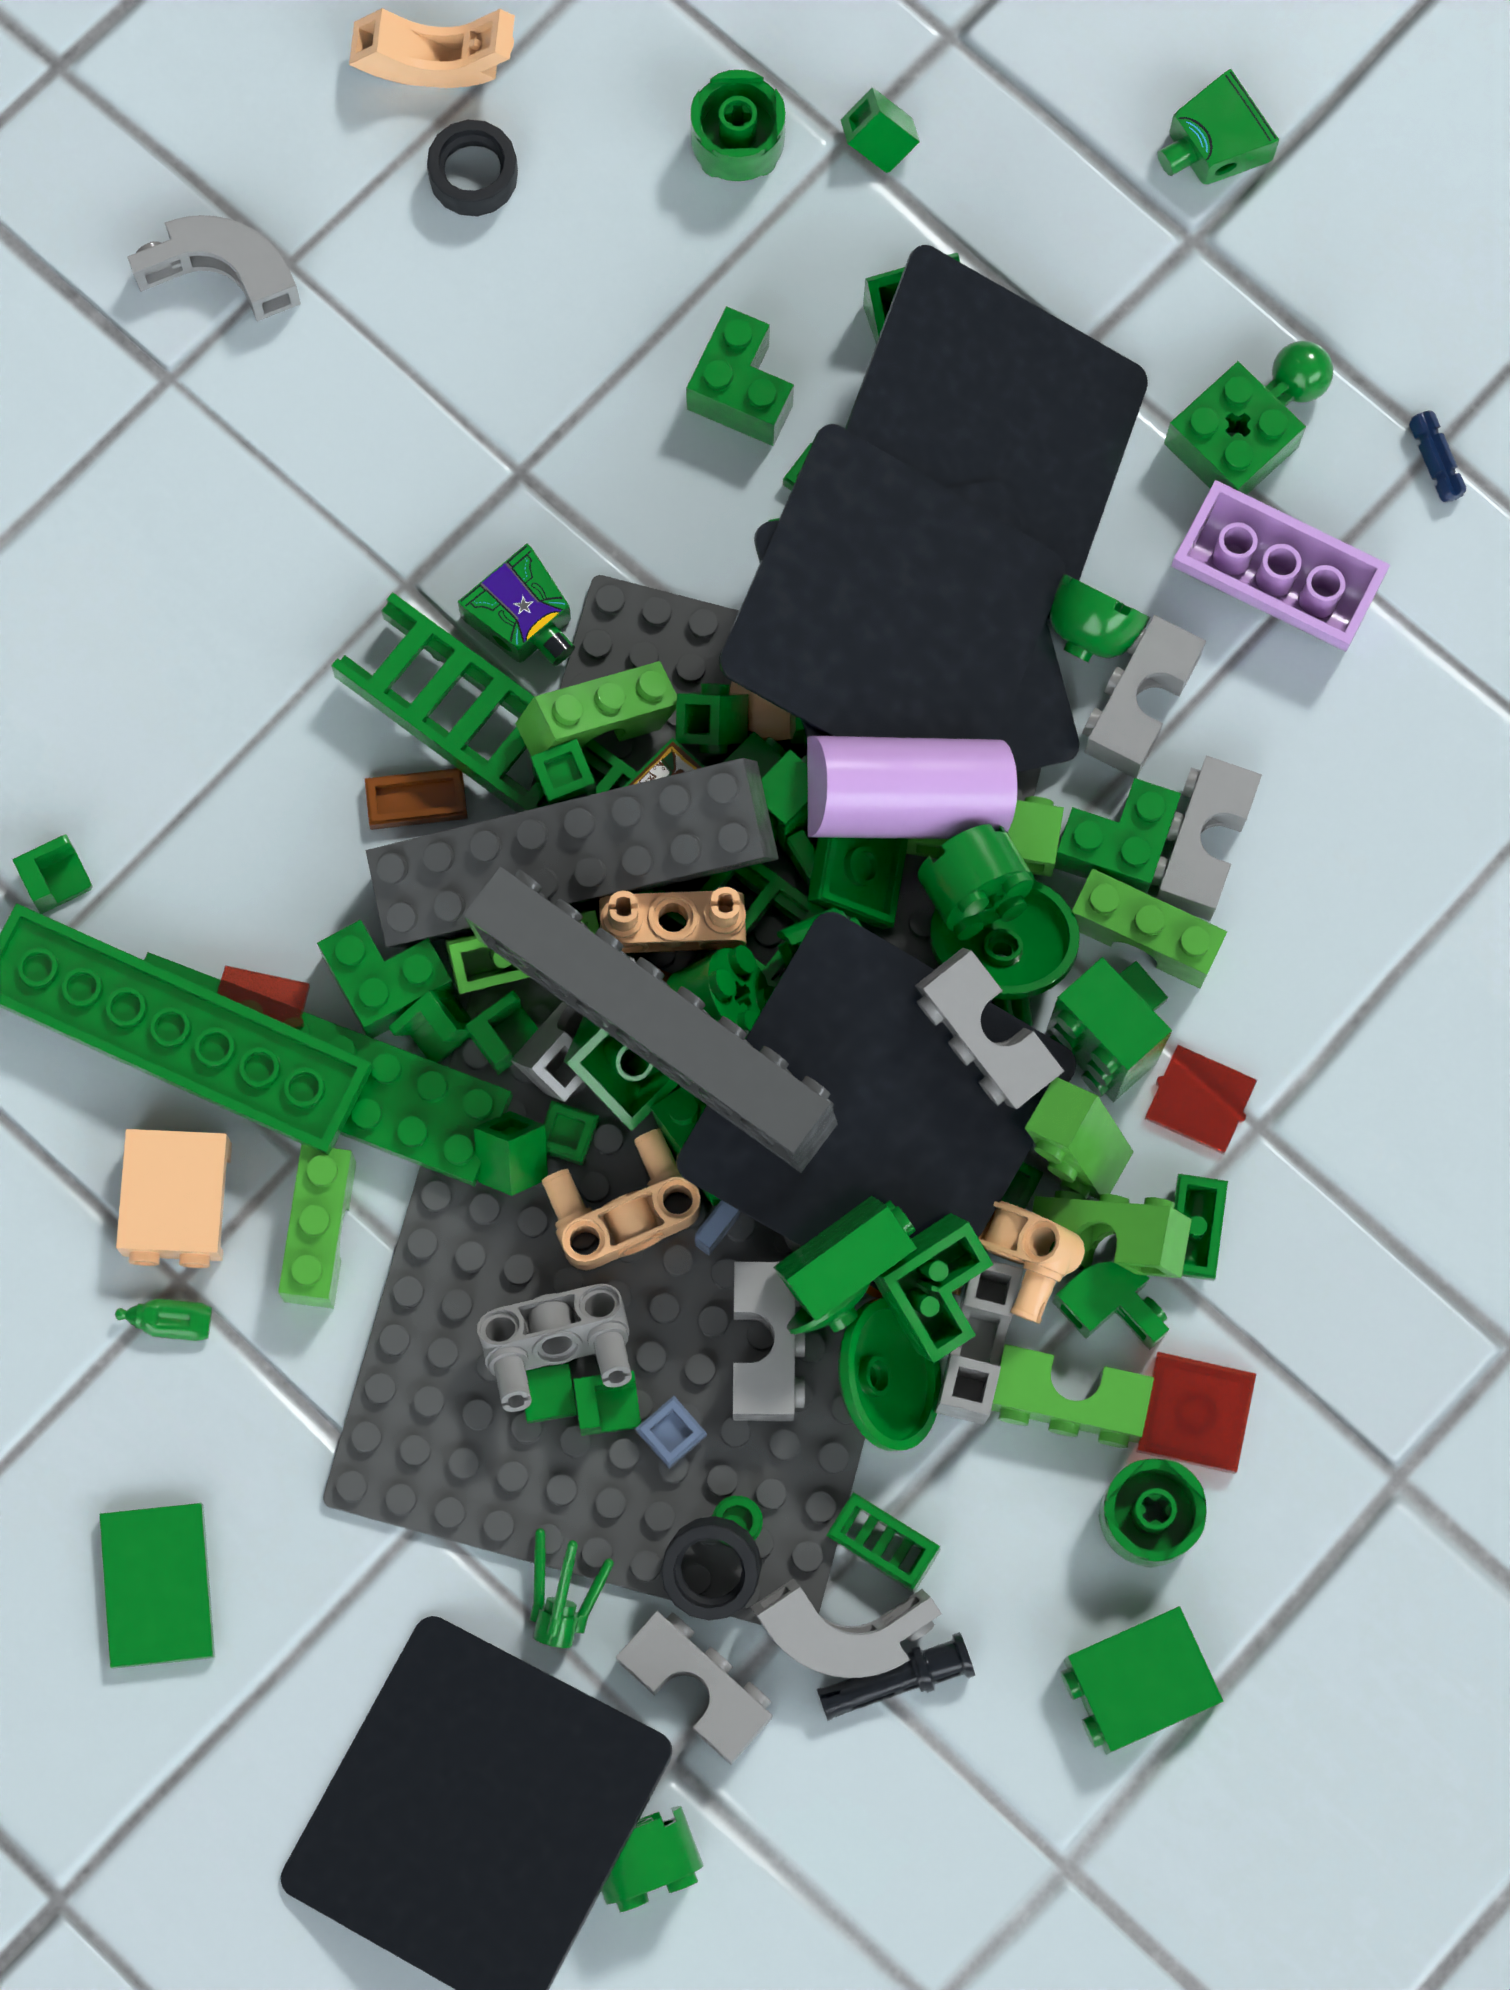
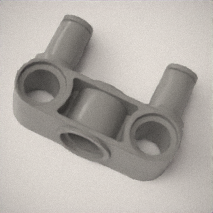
(552, 1333)

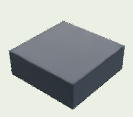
(716, 1227)
(671, 1432)

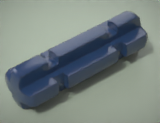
(1437, 456)

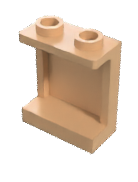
(172, 1197)

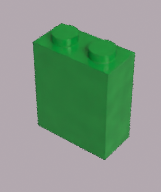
(847, 1256)
(1140, 1681)

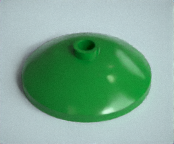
(1037, 944)
(885, 1382)

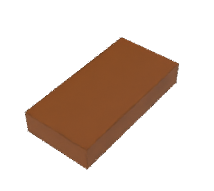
(416, 798)

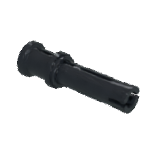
(921, 1671)

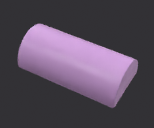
(1280, 565)
(908, 786)

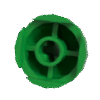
(1093, 621)

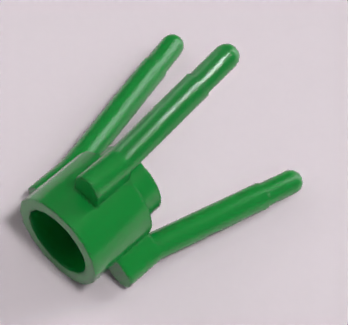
(557, 1618)

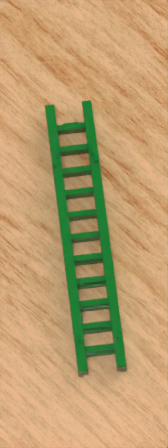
(491, 774)

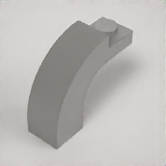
(222, 248)
(839, 1648)

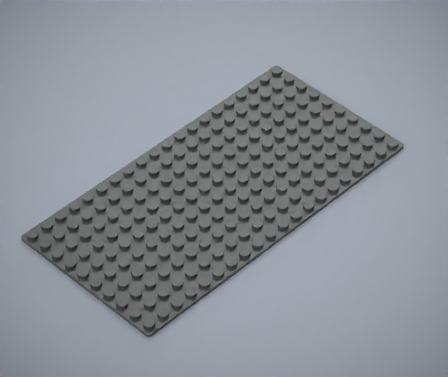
(426, 1414)

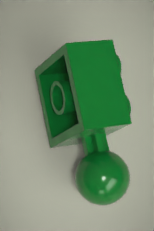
(1256, 413)

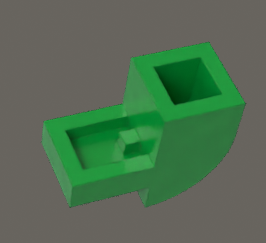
(1108, 1290)

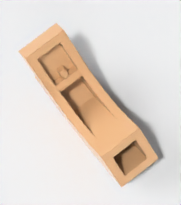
(430, 54)

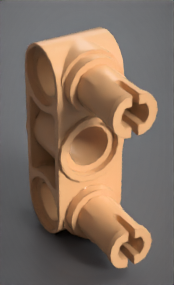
(712, 919)
(629, 1221)
(1026, 1240)

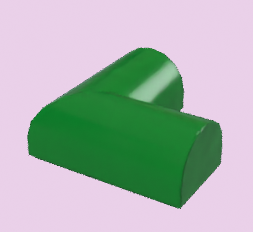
(1204, 1203)

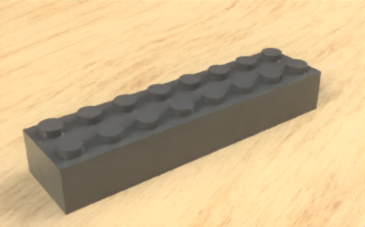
(578, 849)
(651, 1018)

